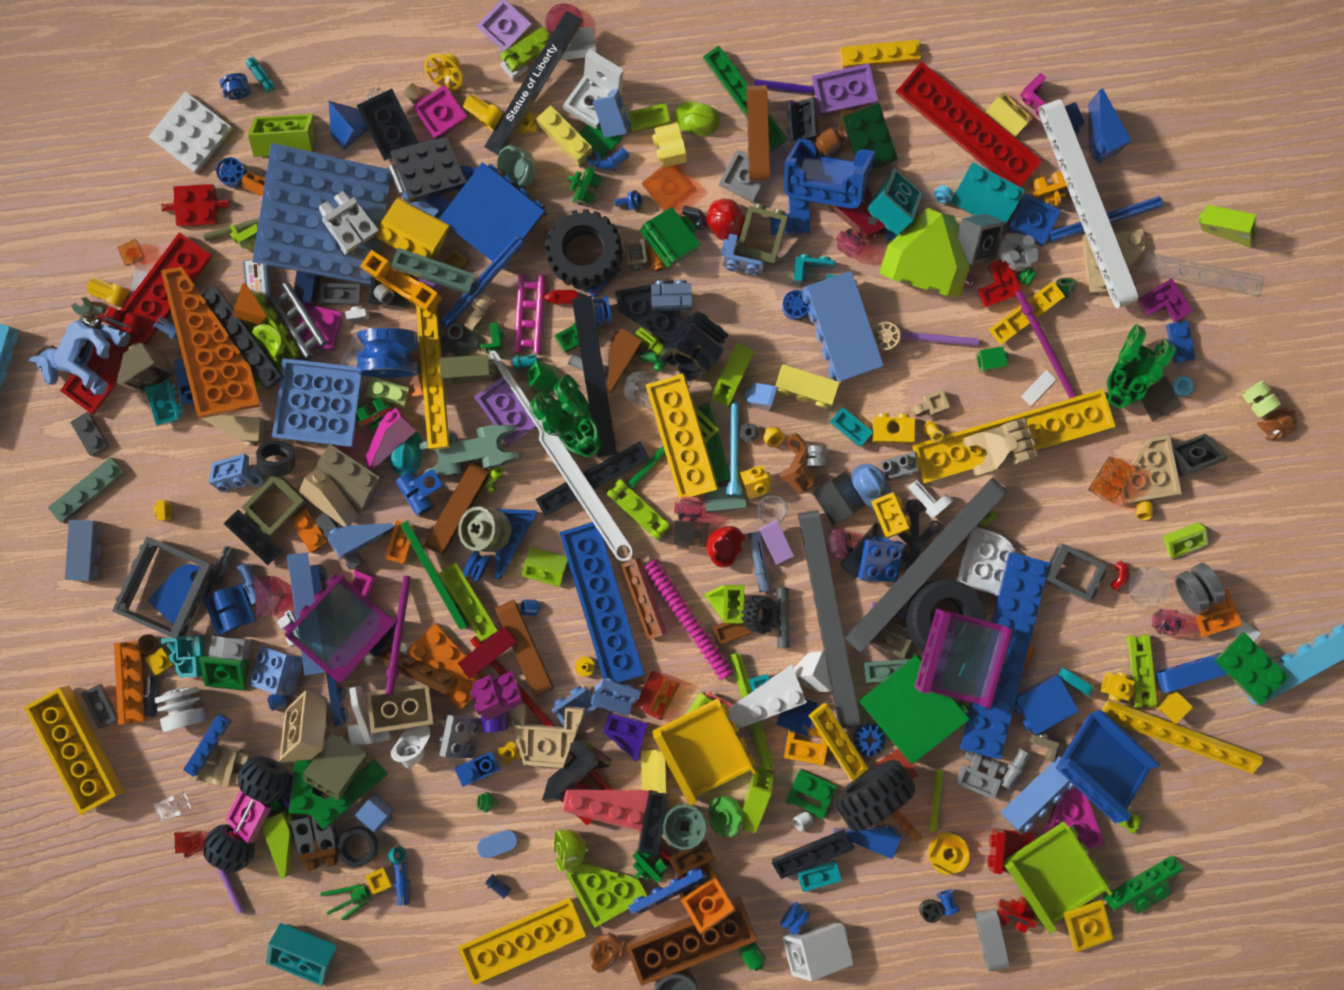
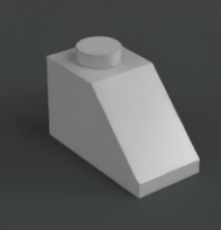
(230, 647)

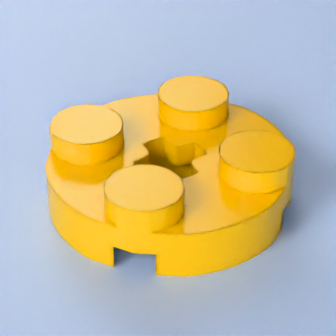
(952, 864)

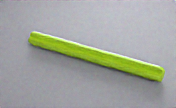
(756, 728)

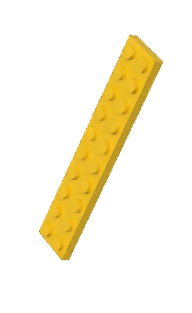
(1048, 424)

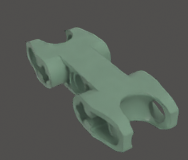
(485, 448)

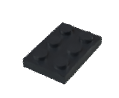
(387, 123)

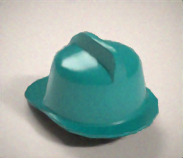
(407, 455)

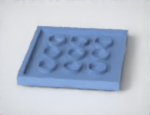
(317, 403)

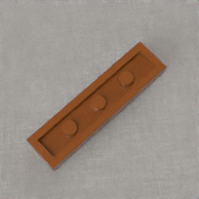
(643, 599)

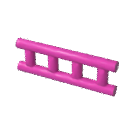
(538, 322)

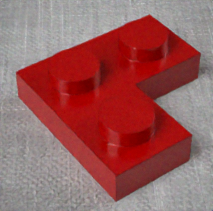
(1004, 284)

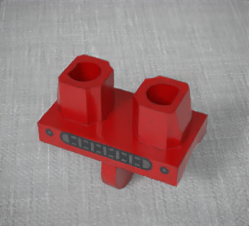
(129, 324)
(1016, 911)

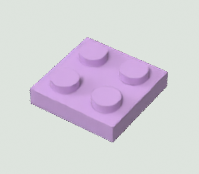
(504, 25)

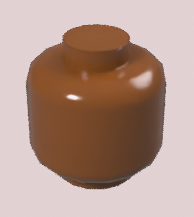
(829, 142)

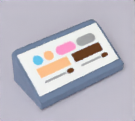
(257, 277)

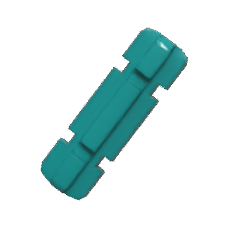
(260, 74)

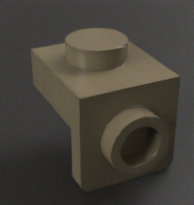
(1043, 740)

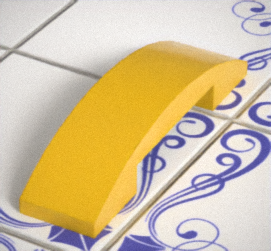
(1016, 320)

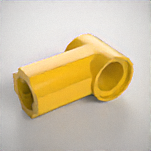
(487, 114)
(112, 294)

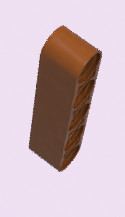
(758, 133)
(459, 503)
(525, 648)

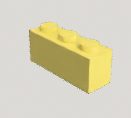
(564, 136)
(806, 386)

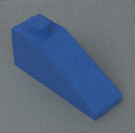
(876, 838)

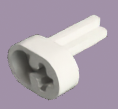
(933, 507)

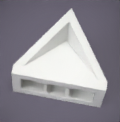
(814, 672)

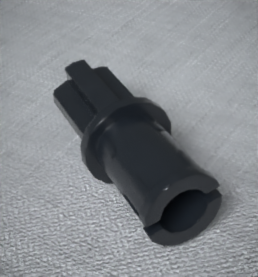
(152, 690)

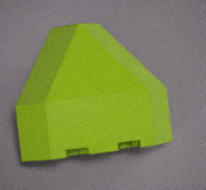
(928, 255)

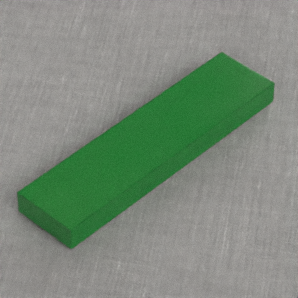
(714, 447)

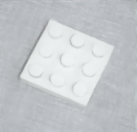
(190, 132)

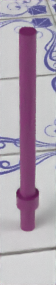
(1027, 309)
(392, 673)

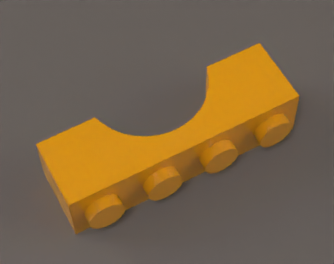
(401, 283)

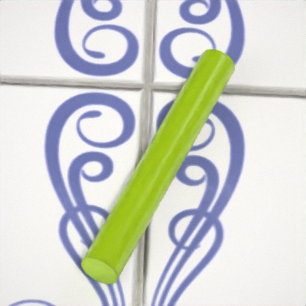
(936, 800)

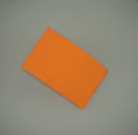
(707, 902)

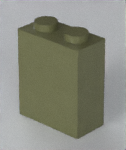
(335, 766)

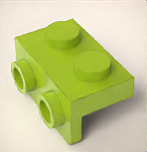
(245, 238)

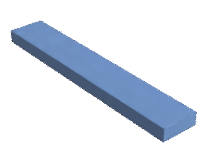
(302, 595)

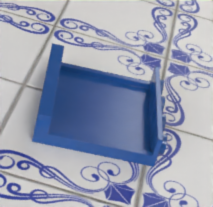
(492, 212)
(1106, 765)

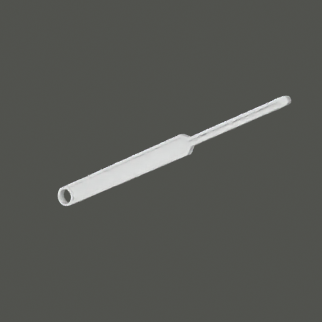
(570, 472)

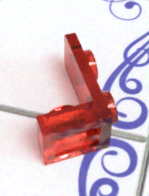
(188, 842)

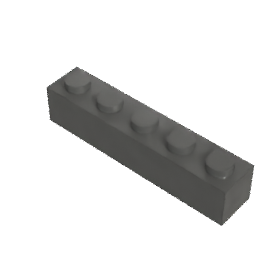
(326, 523)

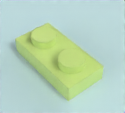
(391, 392)

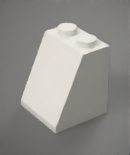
(818, 951)

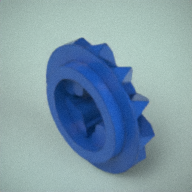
(863, 732)

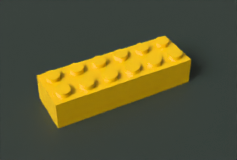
(74, 749)

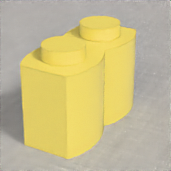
(670, 145)

